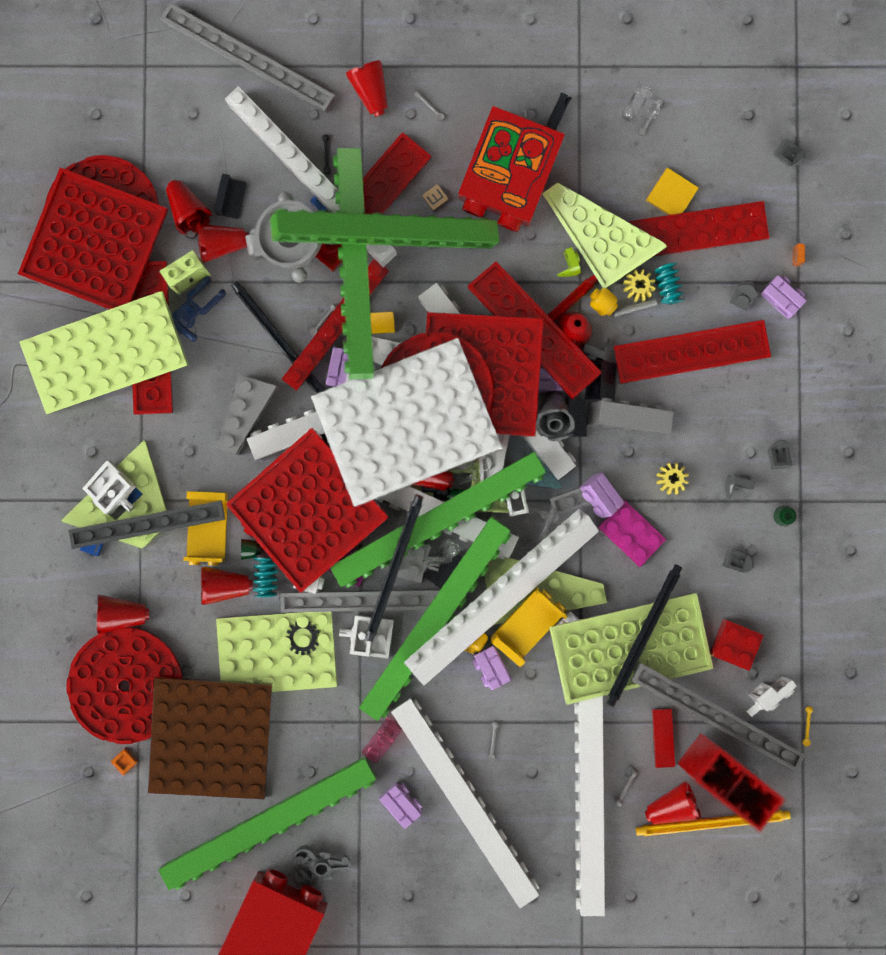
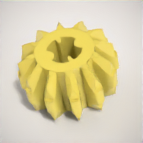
(643, 291)
(669, 472)

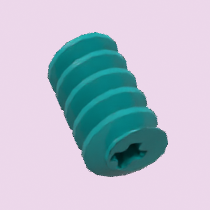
(668, 284)
(265, 579)

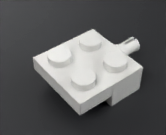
(110, 489)
(359, 646)
(768, 697)

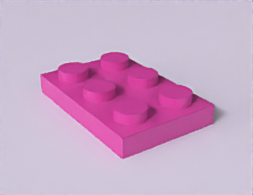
(632, 534)

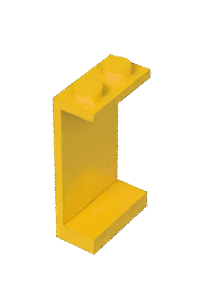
(207, 540)
(528, 625)

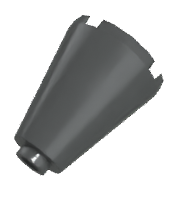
(555, 417)

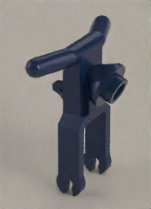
(185, 315)

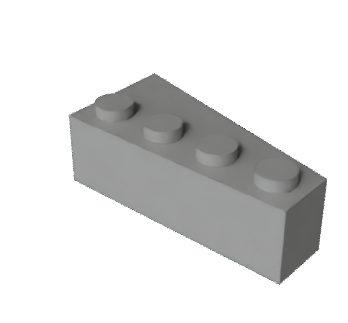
(246, 409)
(629, 417)

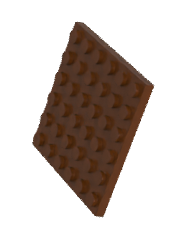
(209, 738)

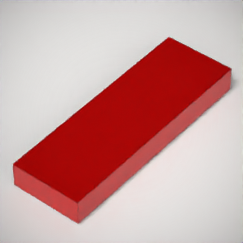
(663, 738)

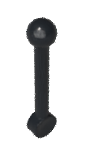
(327, 170)

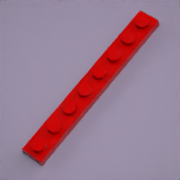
(327, 335)

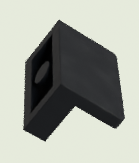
(230, 197)
(604, 384)
(578, 409)
(445, 570)

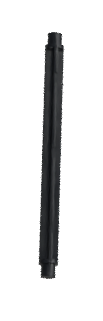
(273, 332)
(394, 567)
(644, 635)

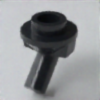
(438, 494)

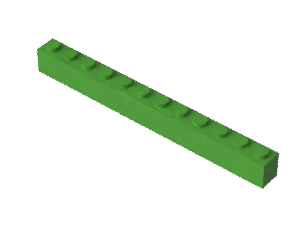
(383, 229)
(354, 270)
(439, 518)
(436, 616)
(267, 823)

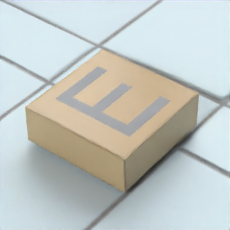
(435, 197)

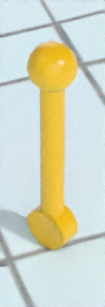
(806, 742)

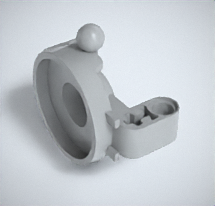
(262, 247)

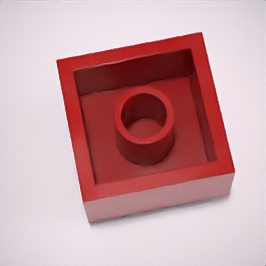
(736, 644)

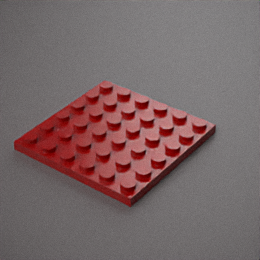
(92, 240)
(514, 359)
(304, 511)

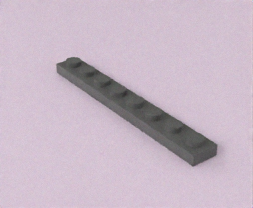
(146, 524)

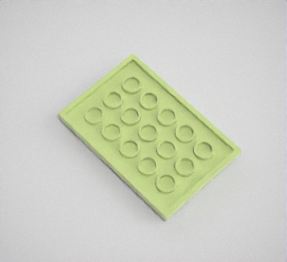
(260, 653)

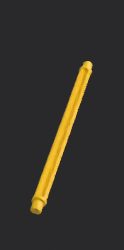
(702, 824)

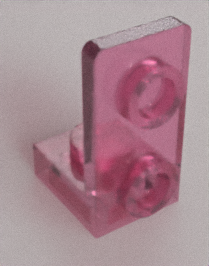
(382, 740)

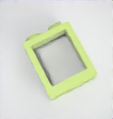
(182, 270)

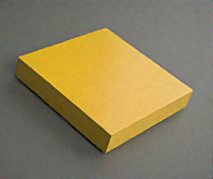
(672, 193)

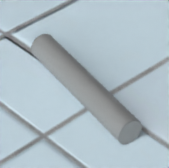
(635, 307)

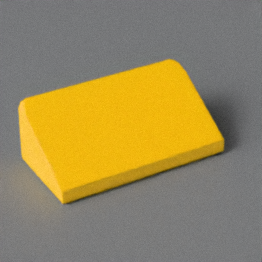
(382, 322)

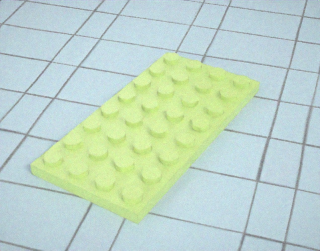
(104, 352)
(596, 647)

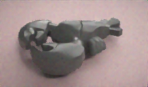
(320, 865)

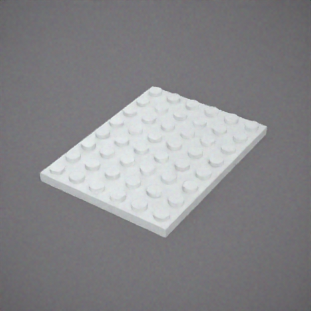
(406, 422)

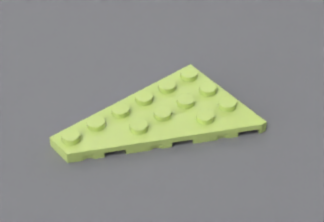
(604, 239)
(565, 588)

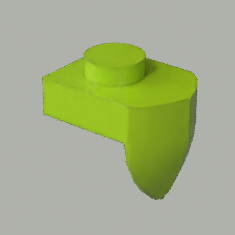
(572, 258)

